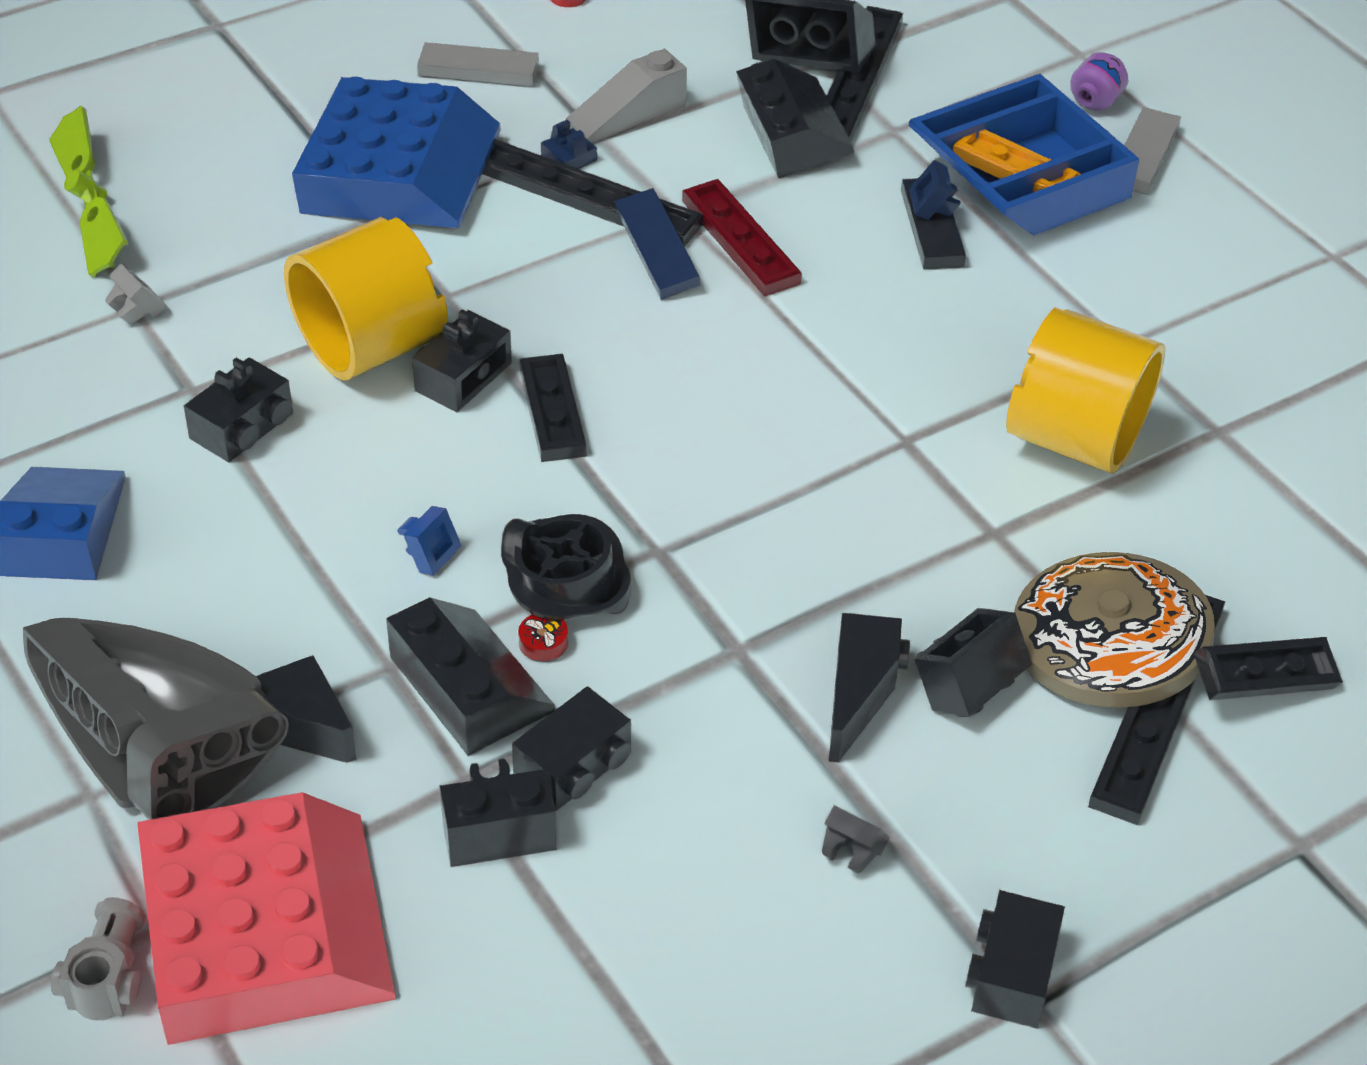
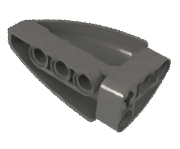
(154, 712)

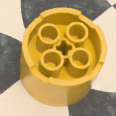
(364, 297)
(1085, 389)

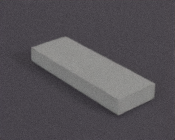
(478, 64)
(1150, 143)

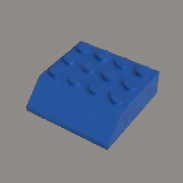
(1049, 124)
(395, 153)

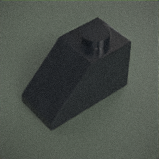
(312, 710)

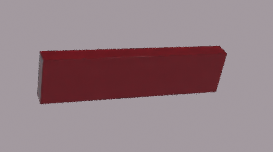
(742, 237)

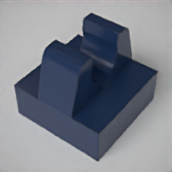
(569, 146)
(934, 192)

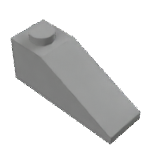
(635, 95)

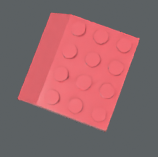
(261, 915)

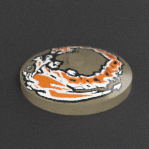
(1114, 629)

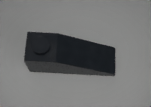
(865, 675)

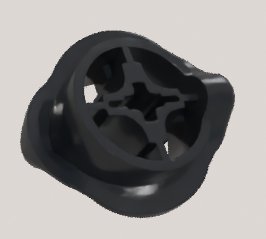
(568, 576)

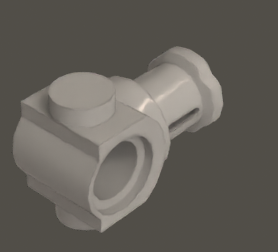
(102, 958)

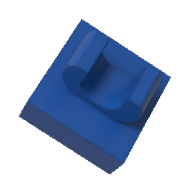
(430, 539)

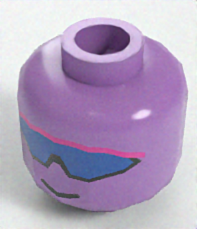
(1099, 81)

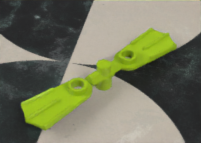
(99, 226)

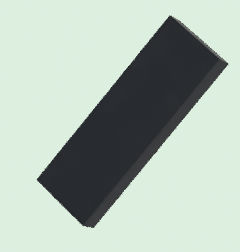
(935, 238)
(552, 408)
(1267, 668)

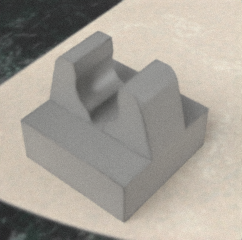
(132, 296)

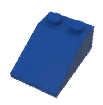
(58, 522)

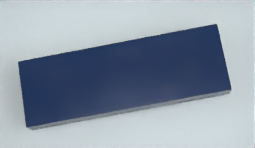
(657, 243)

